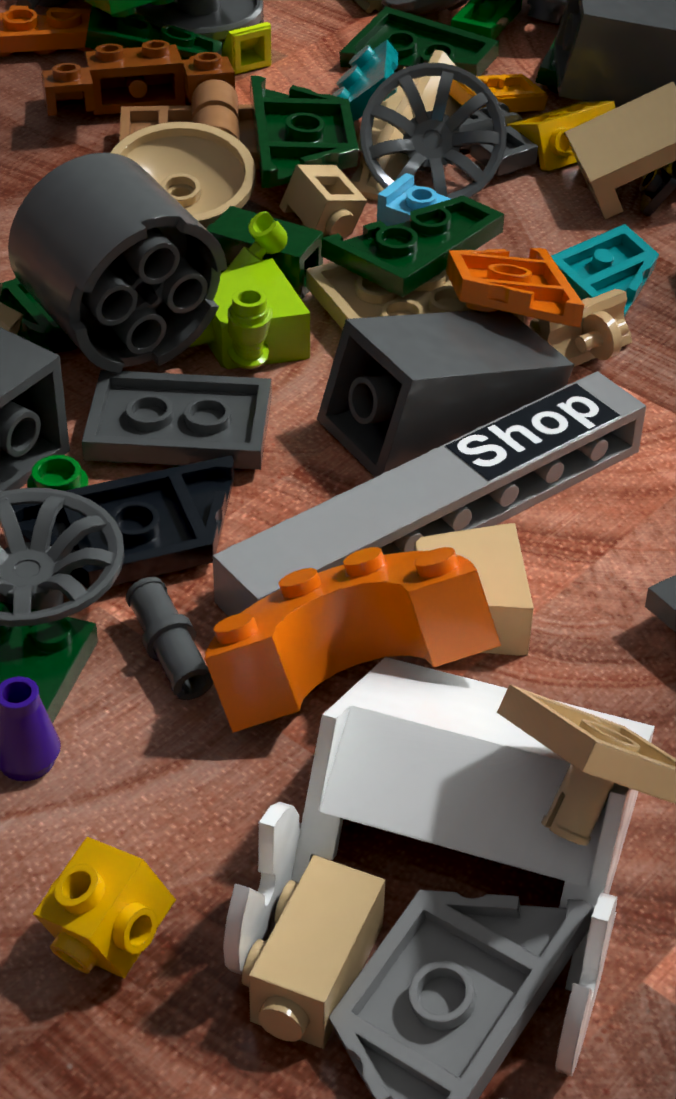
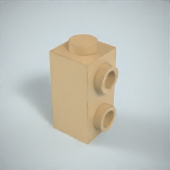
(314, 950)

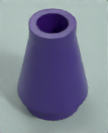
(26, 731)

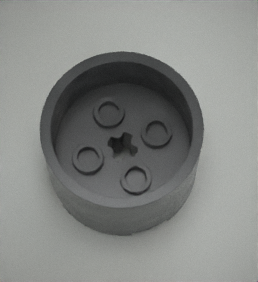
(116, 261)

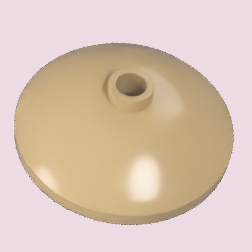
(195, 165)

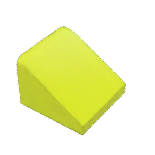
(248, 47)

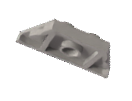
(453, 991)

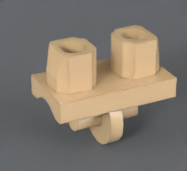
(601, 330)

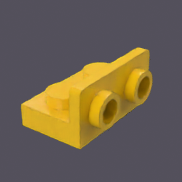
(549, 131)

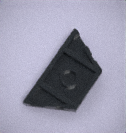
(165, 518)

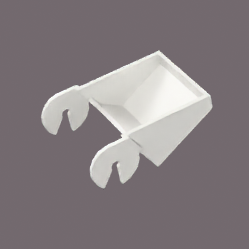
(444, 768)

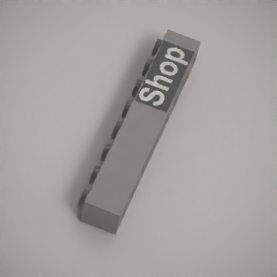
(446, 490)

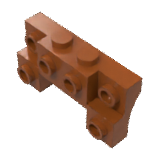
(132, 77)

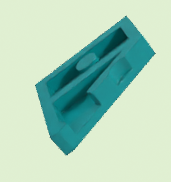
(608, 262)

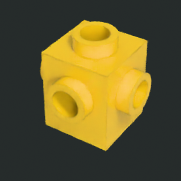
(103, 909)

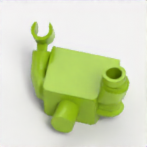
(258, 308)

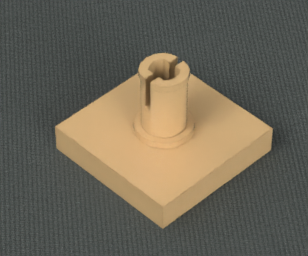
(598, 758)

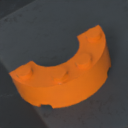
(343, 617)

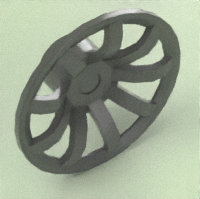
(432, 136)
(38, 574)

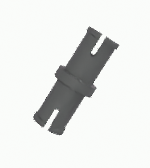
(169, 638)

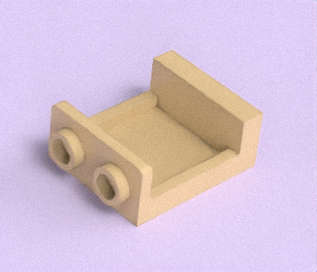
(625, 144)

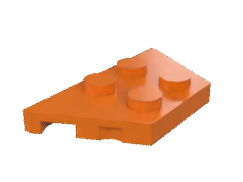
(515, 285)

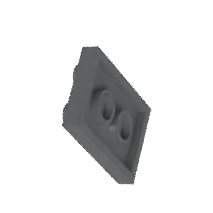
(177, 419)

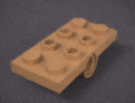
(212, 104)

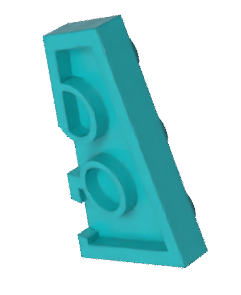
(368, 71)

